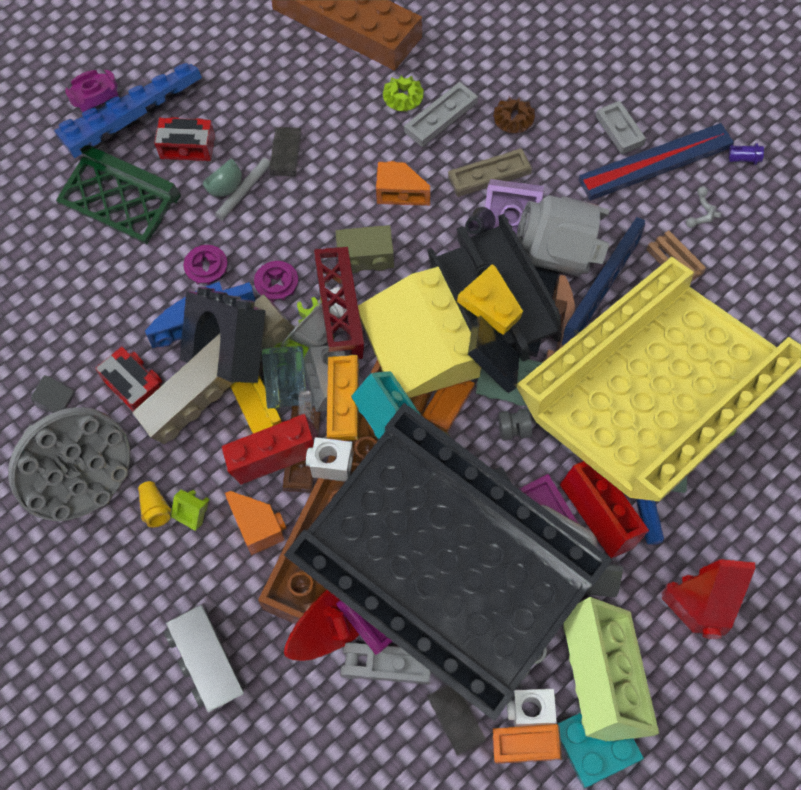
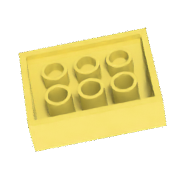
(419, 333)

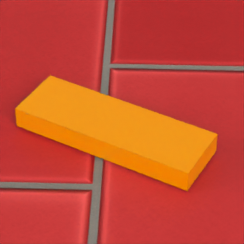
(341, 409)

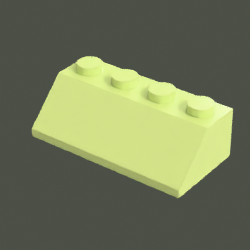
(609, 672)

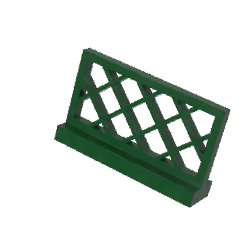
(133, 178)

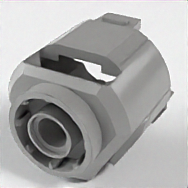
(563, 234)

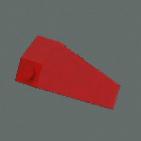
(712, 598)

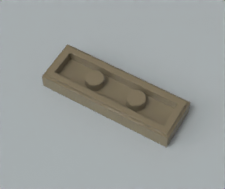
(478, 175)

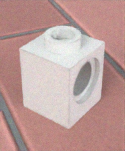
(337, 470)
(542, 698)

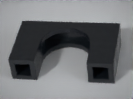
(240, 331)

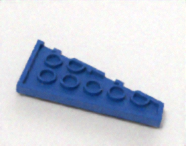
(124, 110)

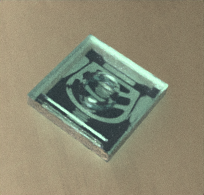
(283, 375)

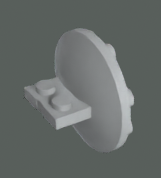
(69, 464)

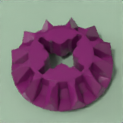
(194, 261)
(276, 270)

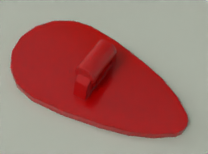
(319, 630)

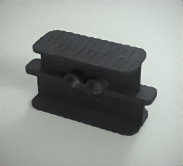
(507, 254)

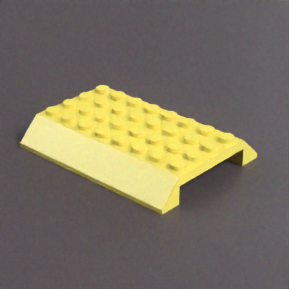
(656, 383)

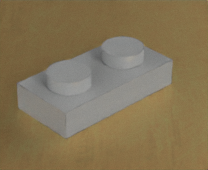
(620, 127)

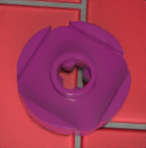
(92, 89)

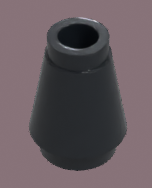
(484, 218)

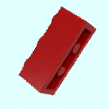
(269, 449)
(604, 509)

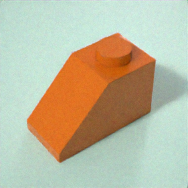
(400, 185)
(256, 522)

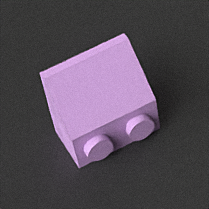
(511, 199)

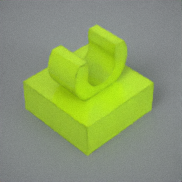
(189, 509)

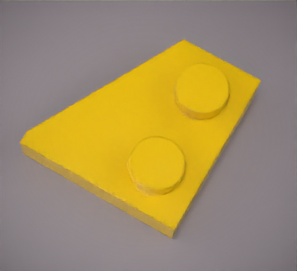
(492, 300)

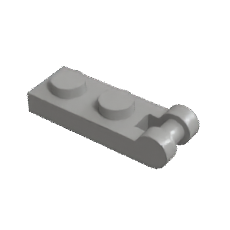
(388, 665)

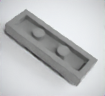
(440, 114)

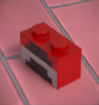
(185, 139)
(128, 378)

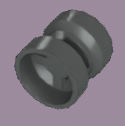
(508, 421)

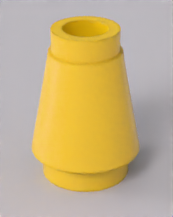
(153, 506)

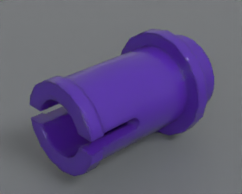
(746, 153)

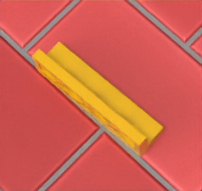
(253, 405)

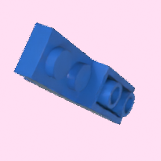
(169, 324)

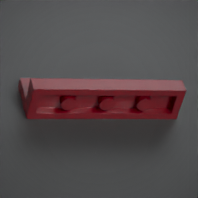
(350, 319)

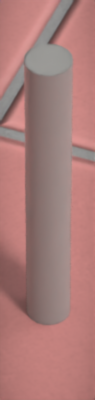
(242, 189)

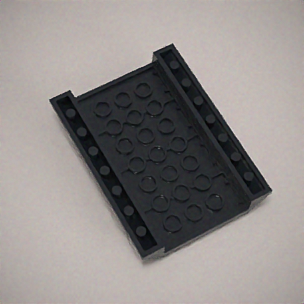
(449, 560)

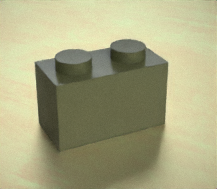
(368, 247)

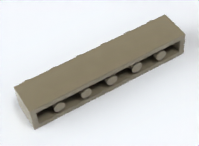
(197, 382)

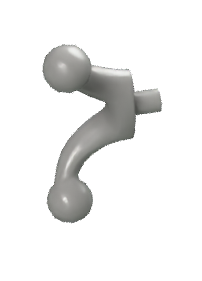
(691, 222)

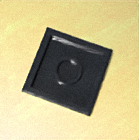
(494, 354)

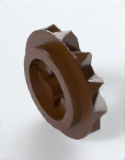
(521, 122)

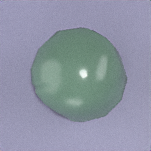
(224, 180)

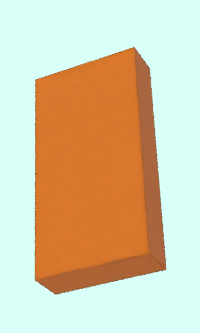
(448, 404)
(527, 744)

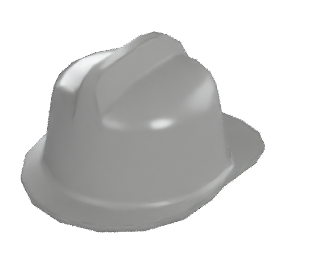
(310, 330)

